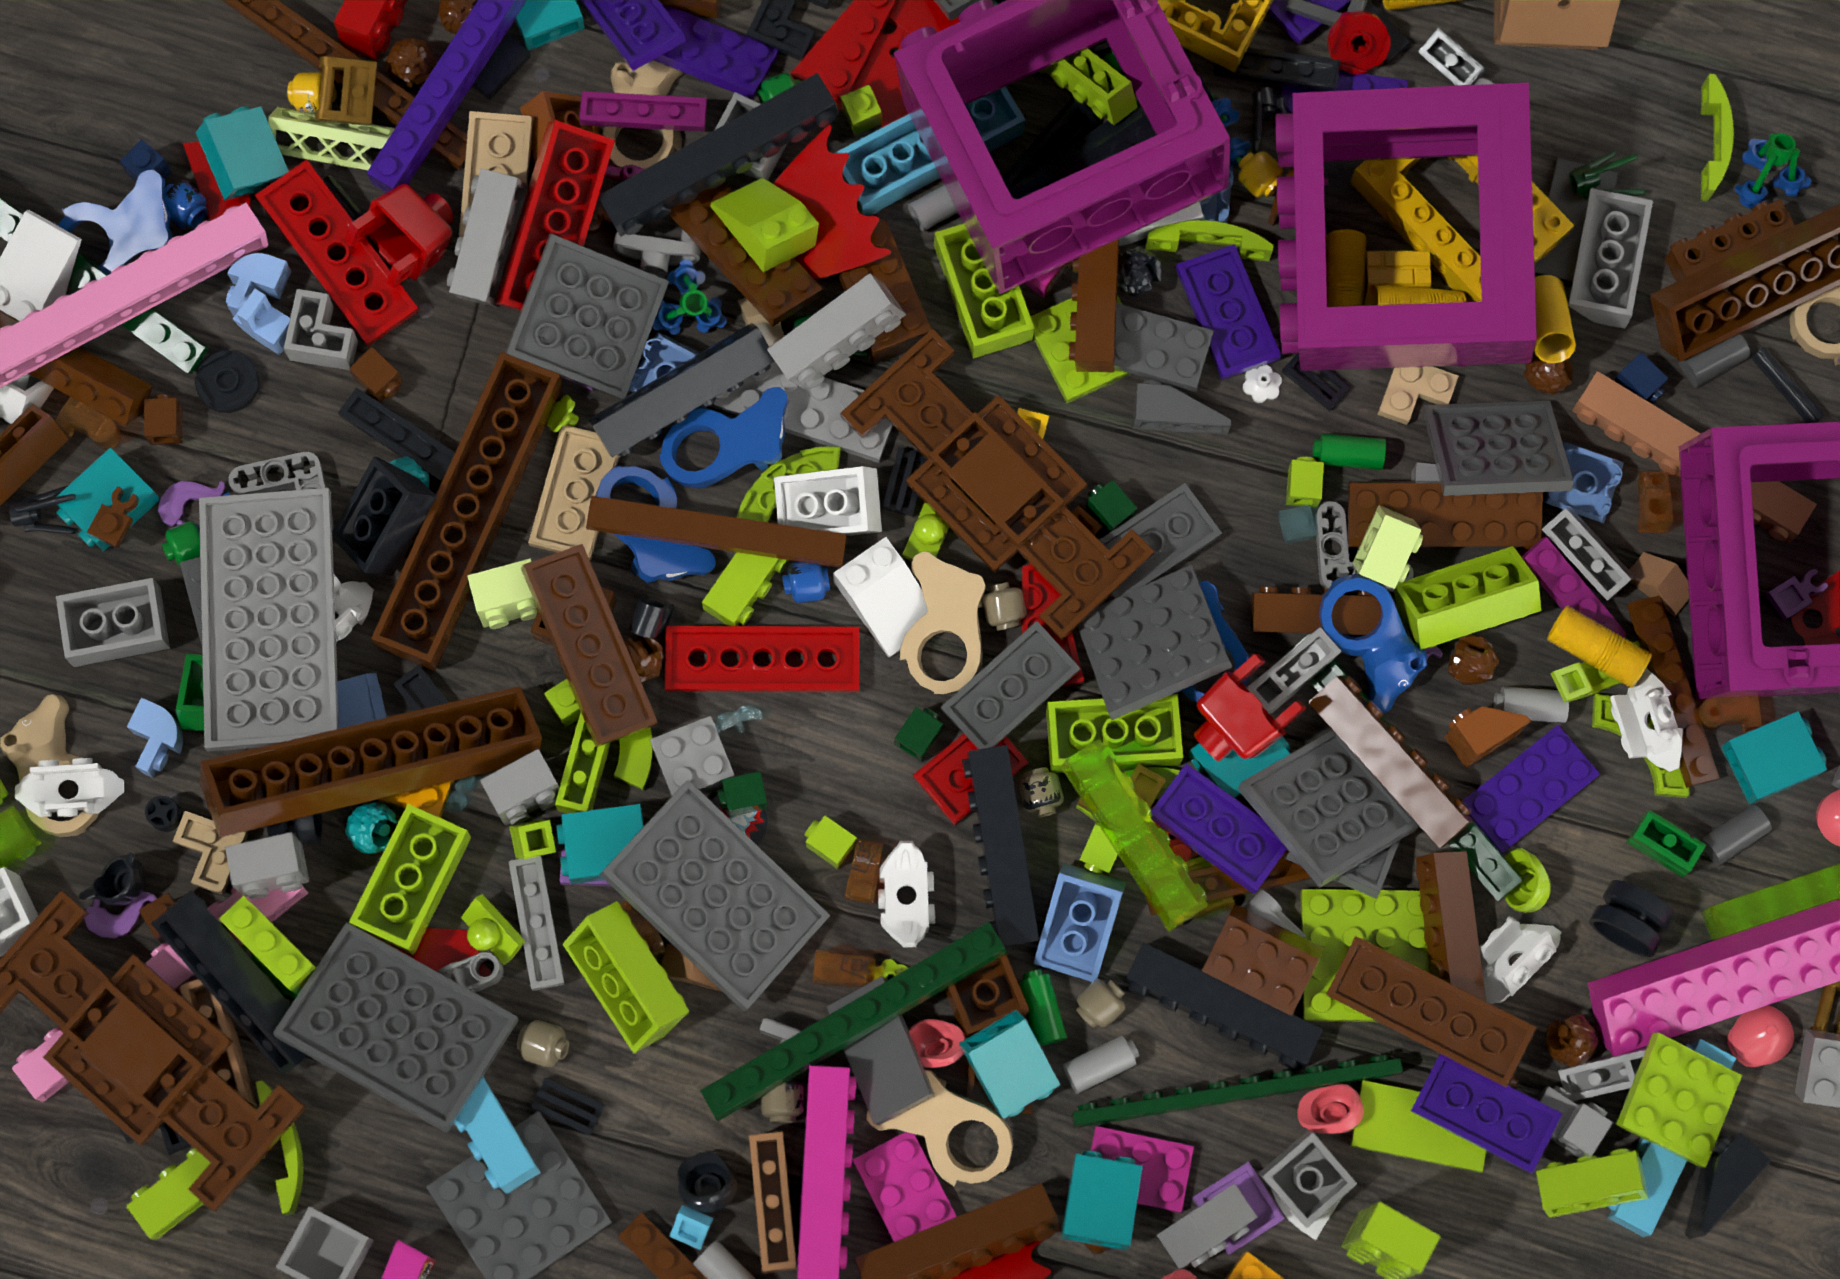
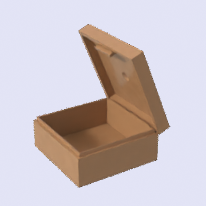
(1554, 23)

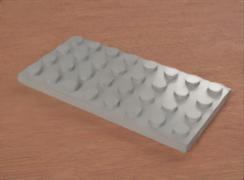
(267, 618)

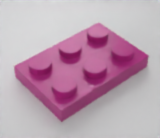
(1163, 1163)
(903, 1187)

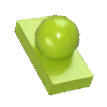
(927, 534)
(491, 930)

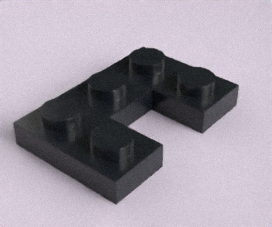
(774, 29)

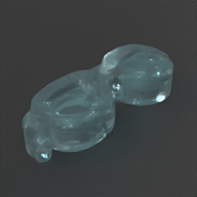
(742, 714)
(458, 800)

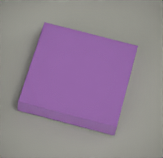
(1255, 1195)

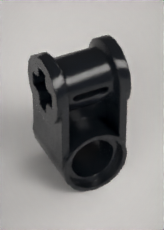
(650, 617)

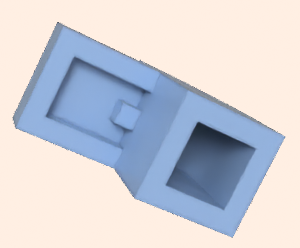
(259, 273)
(262, 321)
(160, 730)

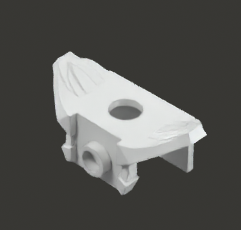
(351, 604)
(1660, 744)
(41, 788)
(906, 868)
(1532, 940)

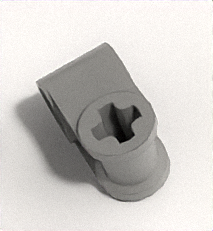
(468, 975)

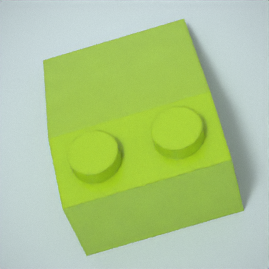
(767, 223)

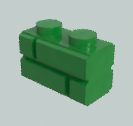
(1665, 843)

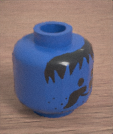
(185, 205)
(806, 582)

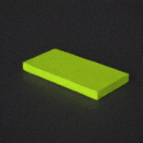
(1394, 1130)

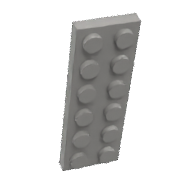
(811, 412)

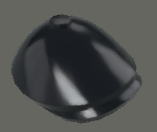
(706, 1182)

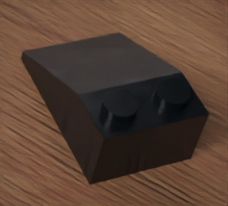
(1728, 1174)

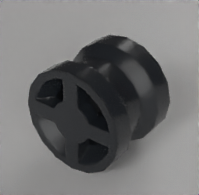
(159, 808)

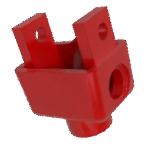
(407, 231)
(1238, 718)

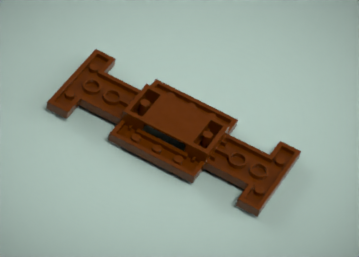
(1006, 474)
(131, 1062)

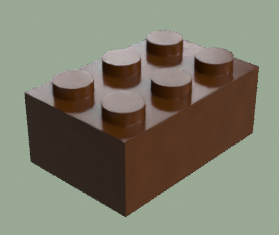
(1263, 959)

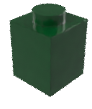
(1110, 505)
(919, 733)
(743, 794)

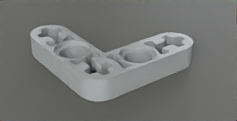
(300, 482)
(1340, 562)

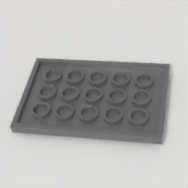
(715, 895)
(396, 1027)

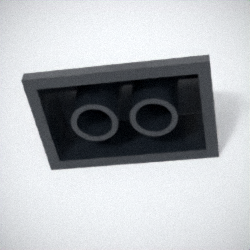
(382, 517)

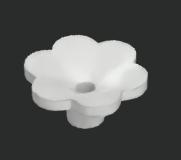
(1261, 389)

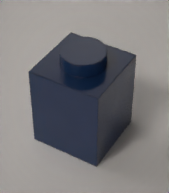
(144, 158)
(1643, 379)

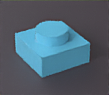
(691, 1227)

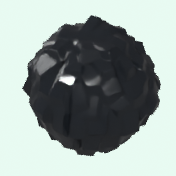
(1137, 271)

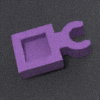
(1794, 596)

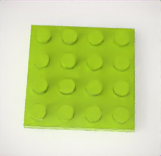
(1334, 920)

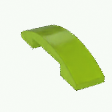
(1715, 102)
(1210, 232)
(1582, 681)
(288, 1188)

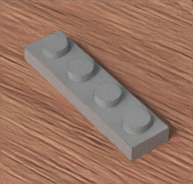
(536, 923)

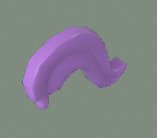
(178, 495)
(113, 925)

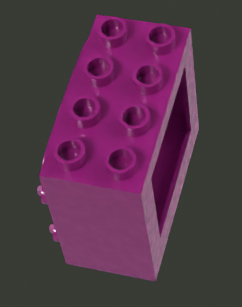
(1408, 124)
(1097, 204)
(1723, 564)

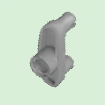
(657, 253)

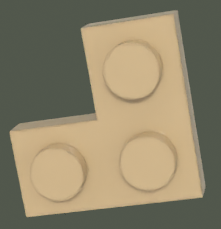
(1413, 383)
(201, 835)

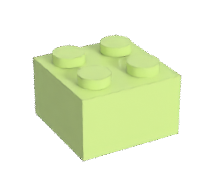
(1388, 547)
(502, 595)

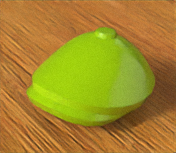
(1536, 886)

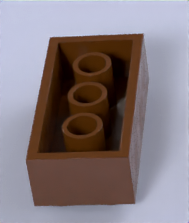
(895, 276)

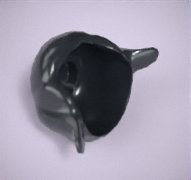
(119, 882)

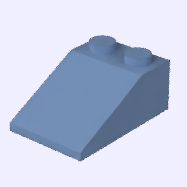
(1079, 922)

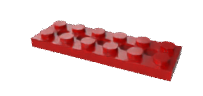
(333, 274)
(747, 642)

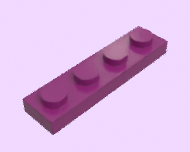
(643, 111)
(1566, 585)

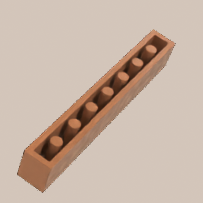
(1657, 437)

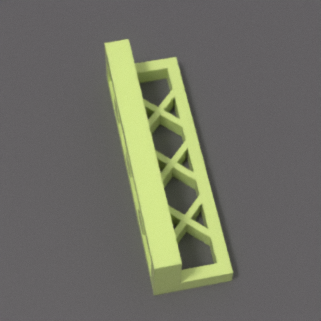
(353, 134)

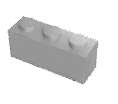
(1588, 552)

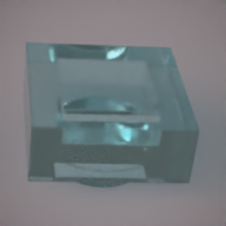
(1297, 524)

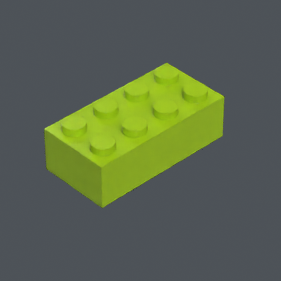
(987, 318)
(1467, 597)
(1142, 736)
(410, 879)
(625, 977)
(1389, 1242)

